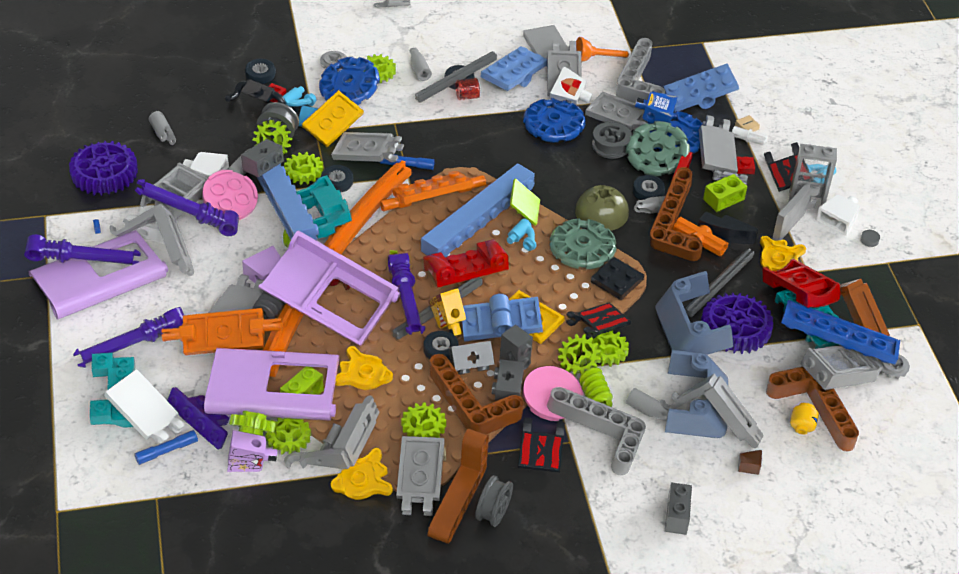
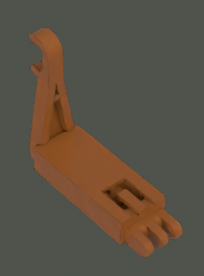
(863, 306)

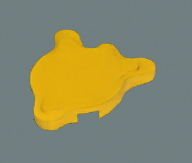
(777, 253)
(363, 371)
(363, 478)

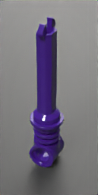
(225, 221)
(38, 248)
(403, 278)
(147, 331)

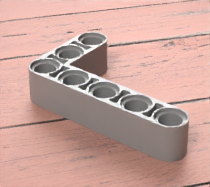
(628, 83)
(602, 419)

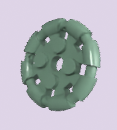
(657, 139)
(568, 238)

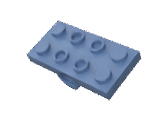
(514, 69)
(703, 88)
(499, 315)

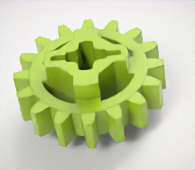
(384, 66)
(278, 133)
(304, 168)
(612, 348)
(571, 353)
(423, 421)
(252, 423)
(289, 435)

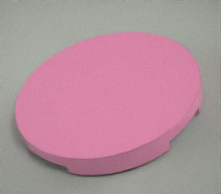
(230, 192)
(539, 385)

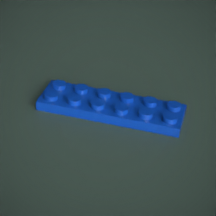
(841, 332)

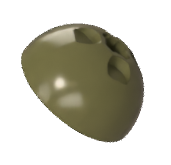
(604, 206)

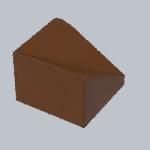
(750, 462)

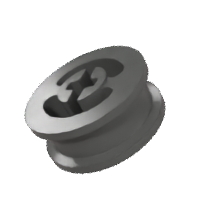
(279, 111)
(611, 139)
(494, 501)

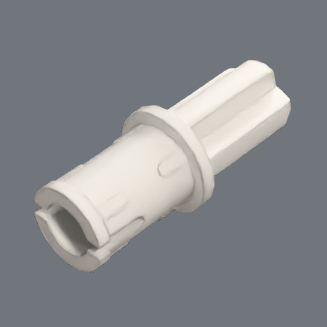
(749, 135)

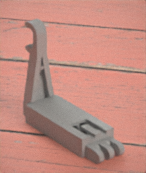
(169, 231)
(726, 405)
(349, 442)

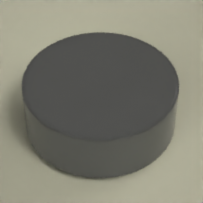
(870, 238)

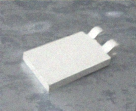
(144, 407)

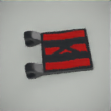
(783, 169)
(599, 319)
(541, 450)

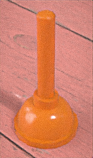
(588, 50)

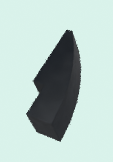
(729, 229)

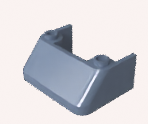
(682, 334)
(702, 417)

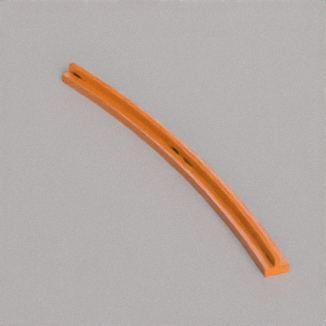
(338, 241)

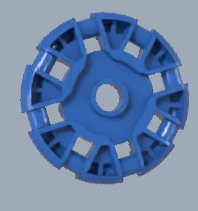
(352, 69)
(566, 126)
(689, 126)

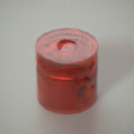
(464, 90)

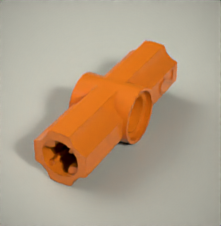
(703, 233)

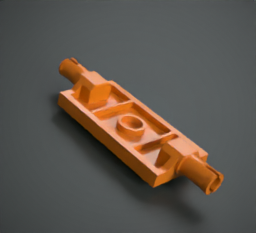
(437, 186)
(224, 329)

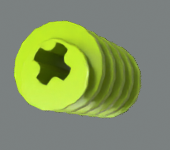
(595, 386)

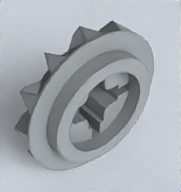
(330, 56)
(902, 367)

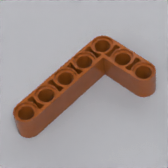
(666, 231)
(826, 402)
(465, 405)
(463, 487)

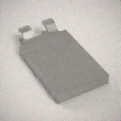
(542, 39)
(558, 59)
(615, 109)
(717, 146)
(367, 147)
(794, 211)
(238, 296)
(420, 472)

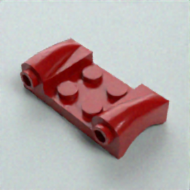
(486, 260)
(810, 286)

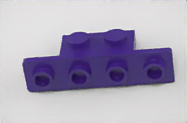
(193, 413)

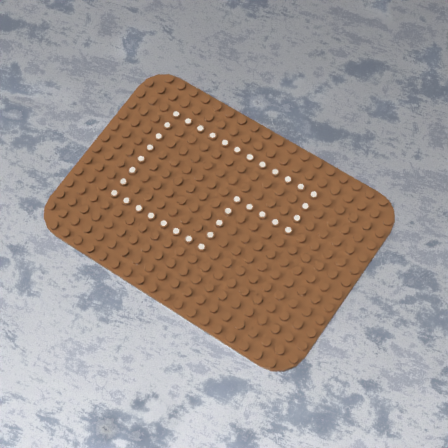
(401, 230)

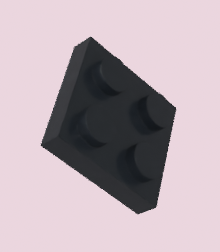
(617, 278)

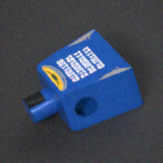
(657, 107)

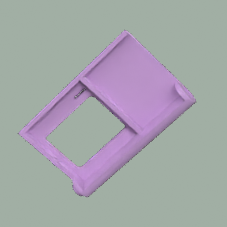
(307, 272)
(77, 286)
(241, 381)

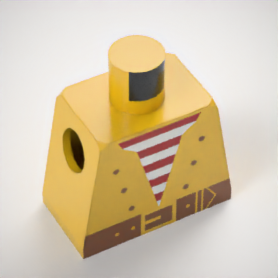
(448, 311)

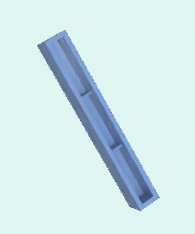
(287, 203)
(475, 213)

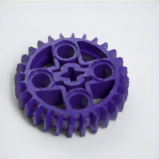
(103, 167)
(748, 320)

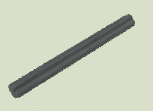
(457, 75)
(720, 281)
(427, 313)

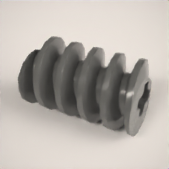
(269, 304)

